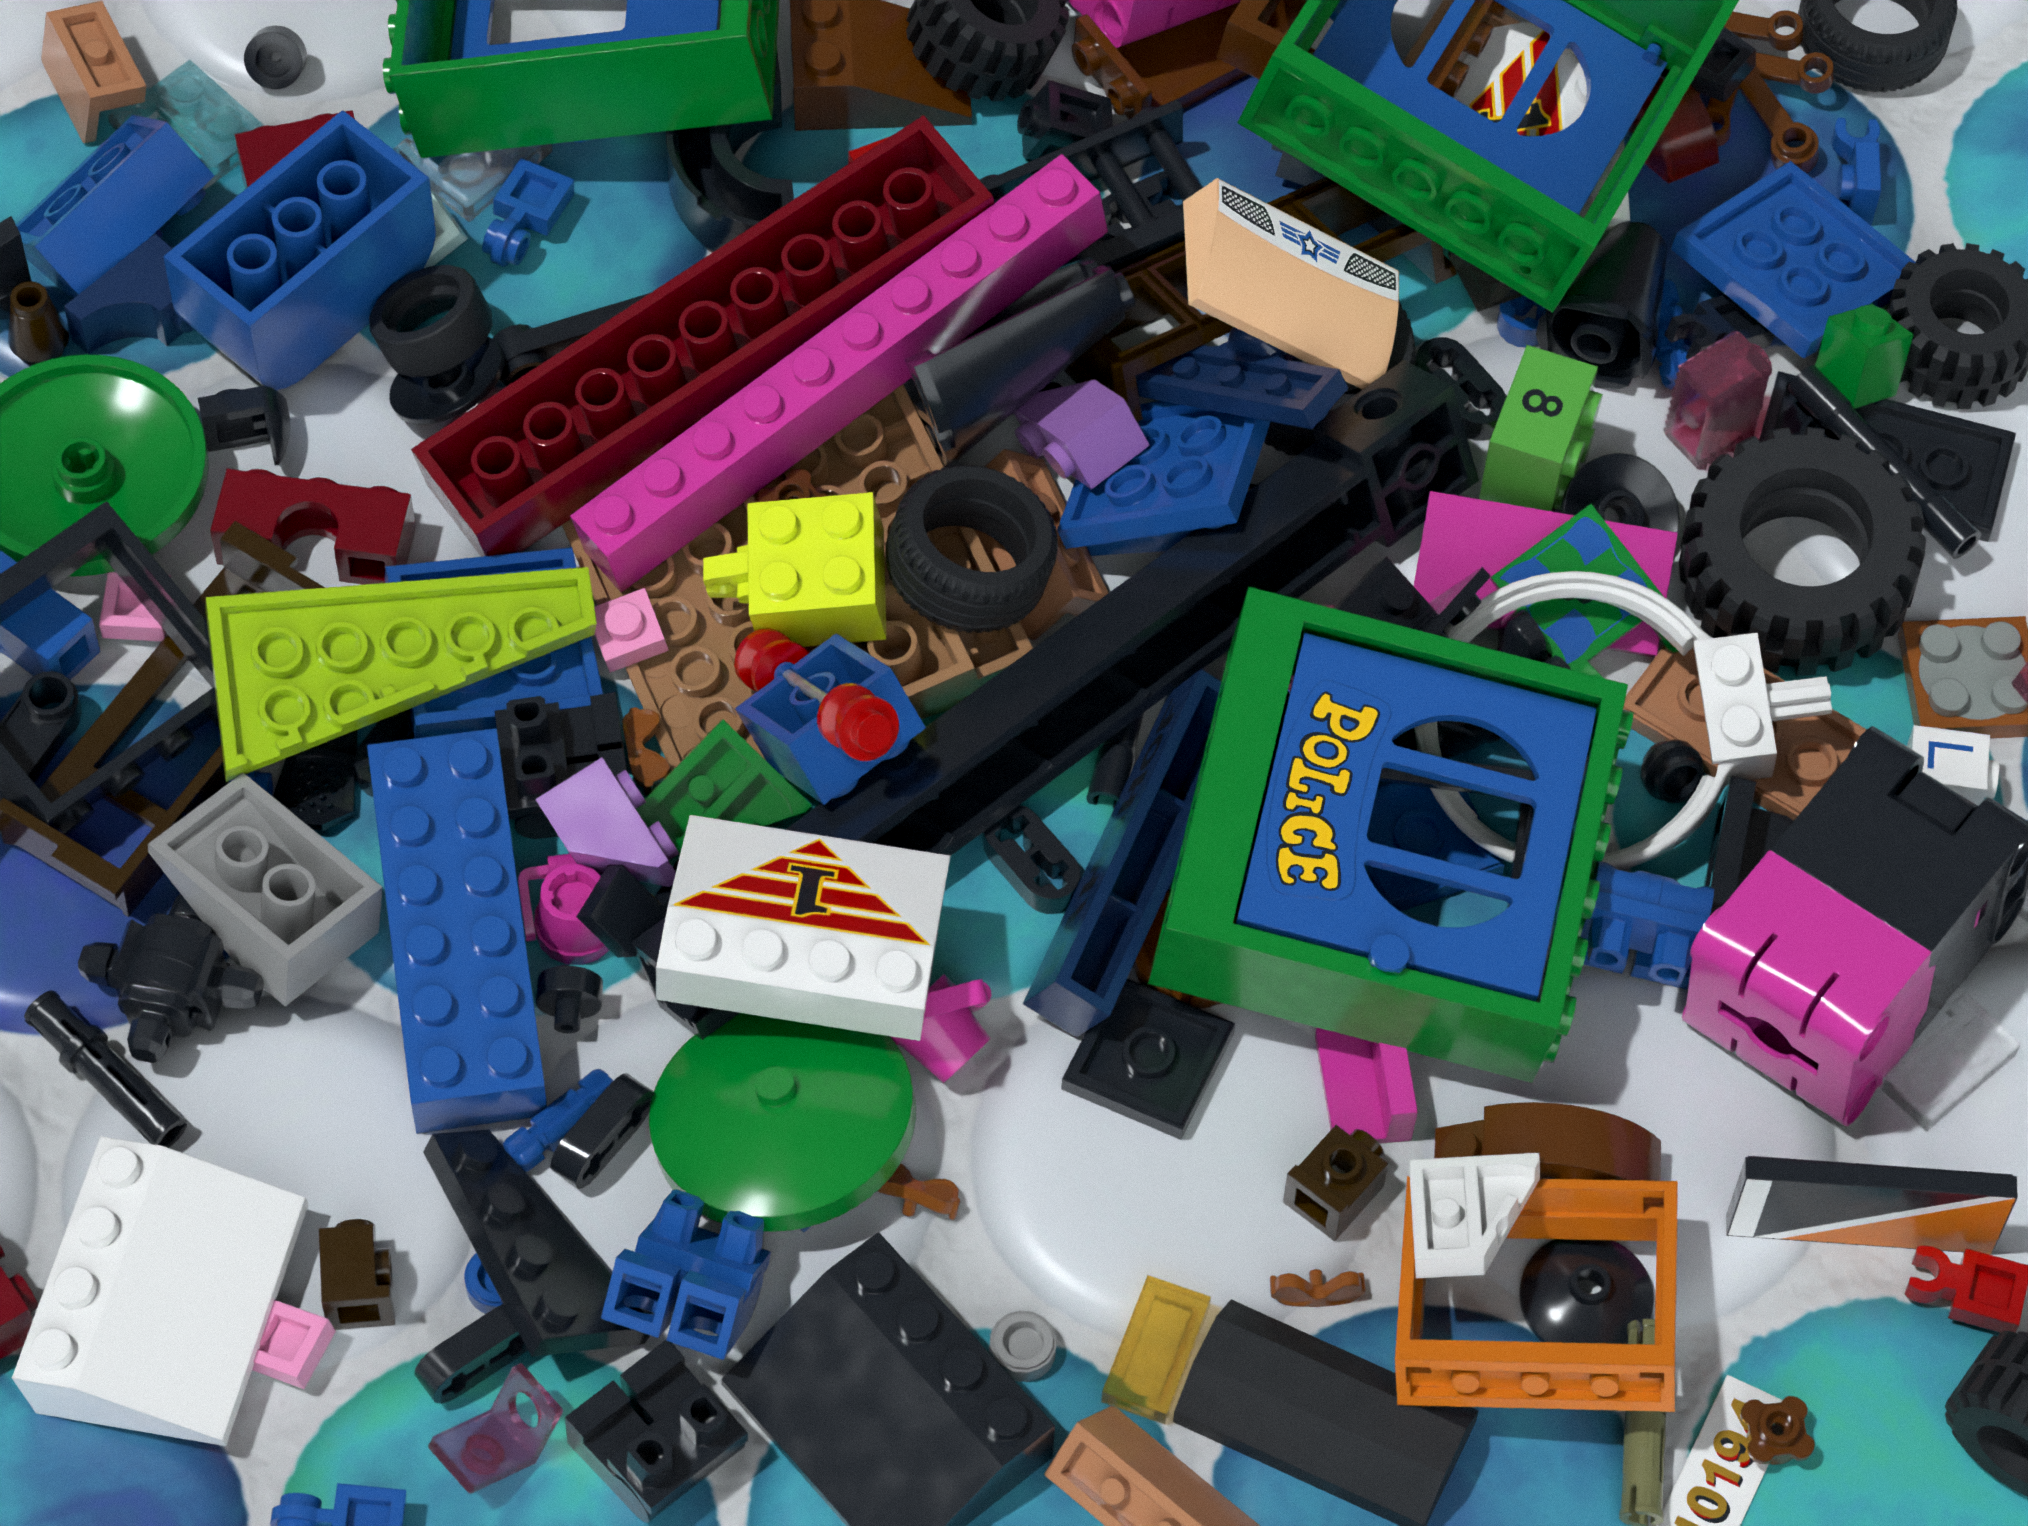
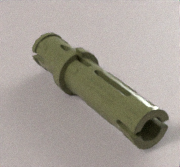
(1643, 1452)

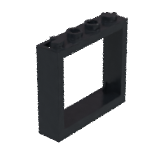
(108, 535)

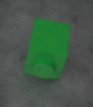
(1864, 354)

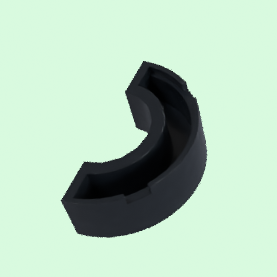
(713, 188)

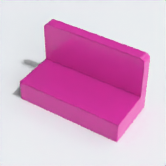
(1367, 1086)

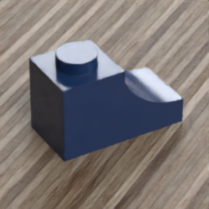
(127, 302)

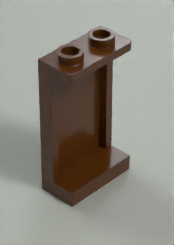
(1167, 64)

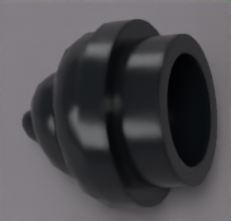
(1671, 770)

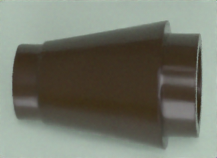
(35, 325)

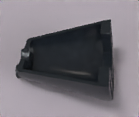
(1014, 355)

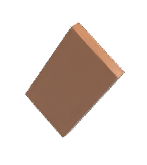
(1808, 748)

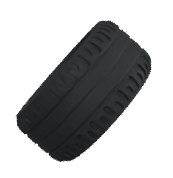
(1876, 59)
(987, 503)

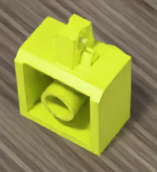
(809, 569)

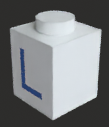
(1957, 760)

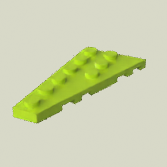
(343, 657)

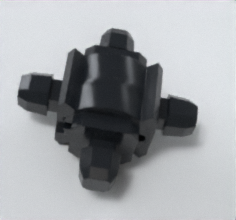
(169, 978)

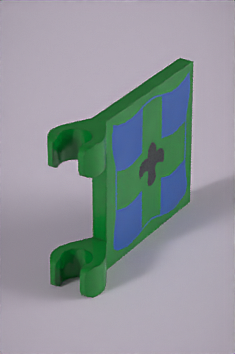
(1578, 626)

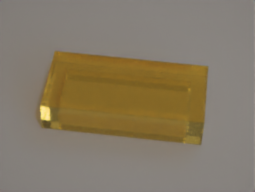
(1156, 1349)

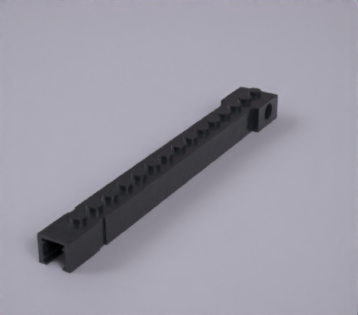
(1151, 633)

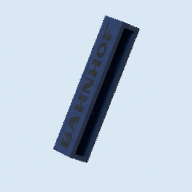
(1128, 868)

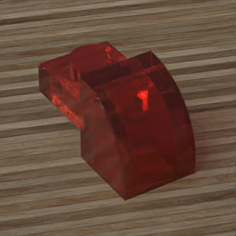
(1687, 140)

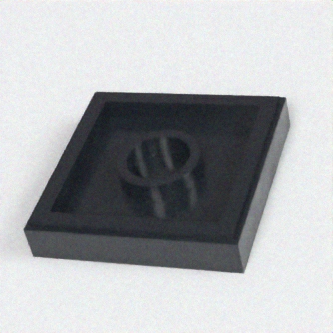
(1149, 1059)

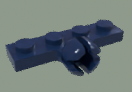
(1247, 381)

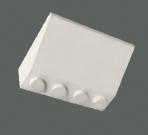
(158, 1294)

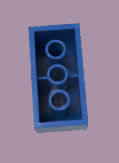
(304, 253)

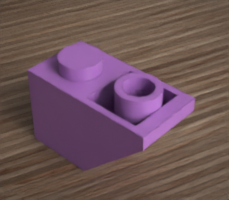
(1080, 431)
(602, 828)

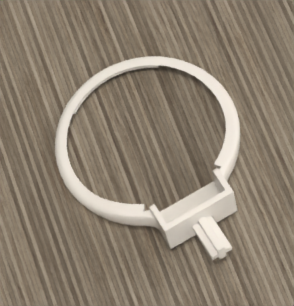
(1732, 689)

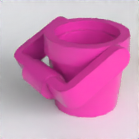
(555, 919)
(949, 1027)

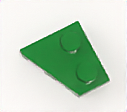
(723, 782)

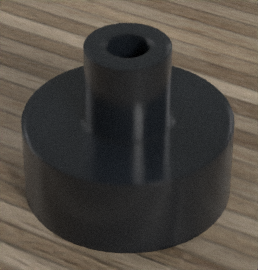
(275, 57)
(569, 996)

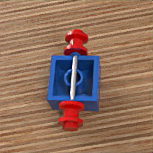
(822, 712)

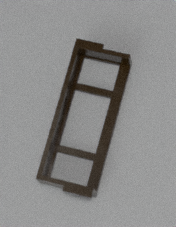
(1162, 288)
(248, 565)

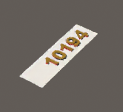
(1719, 1473)

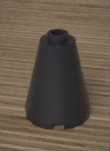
(1612, 307)

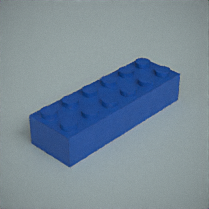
(456, 931)

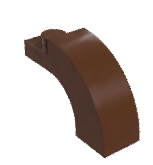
(1569, 1141)

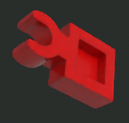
(1982, 1287)

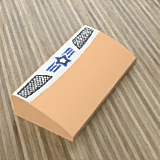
(1289, 283)

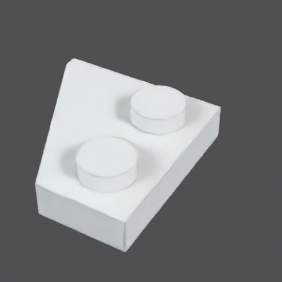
(1466, 1209)

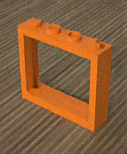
(1553, 1372)

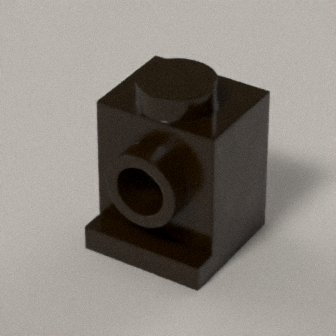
(1334, 1198)
(355, 1276)

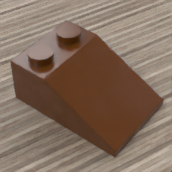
(861, 70)

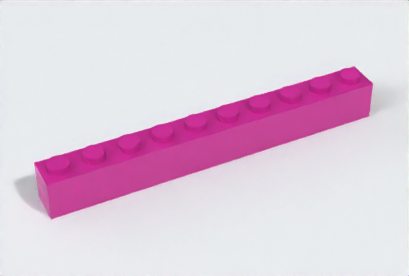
(839, 373)

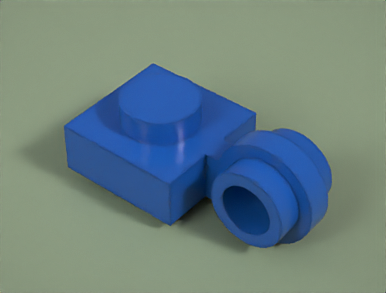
(528, 199)
(353, 1507)

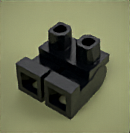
(549, 746)
(654, 1432)

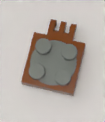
(1964, 674)

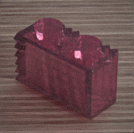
(1717, 399)

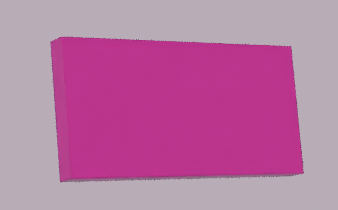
(1479, 533)

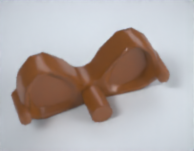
(646, 765)
(934, 1194)
(1298, 1292)

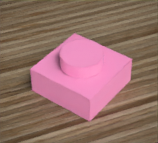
(125, 615)
(628, 630)
(292, 1344)

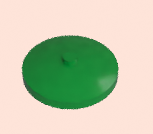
(93, 435)
(782, 1119)

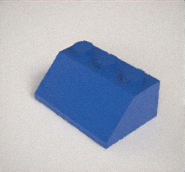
(113, 203)

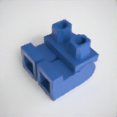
(1648, 916)
(690, 1277)

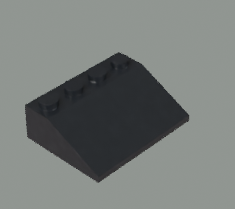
(889, 1399)

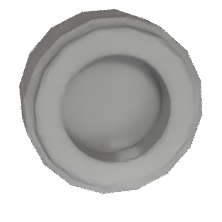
(1023, 1345)

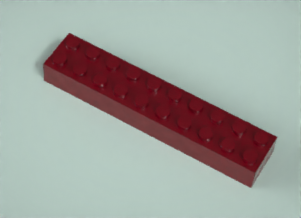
(693, 343)

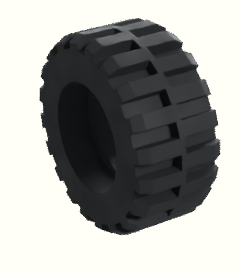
(1814, 481)

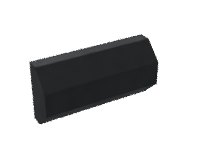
(1320, 1416)

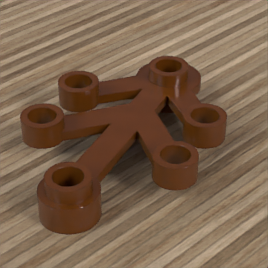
(1763, 99)

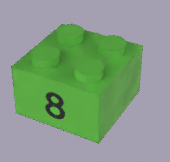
(1541, 431)

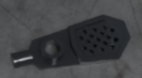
(332, 754)

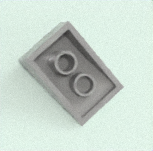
(269, 887)

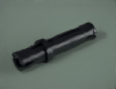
(86, 1051)

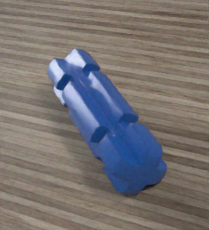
(1669, 353)
(555, 1121)

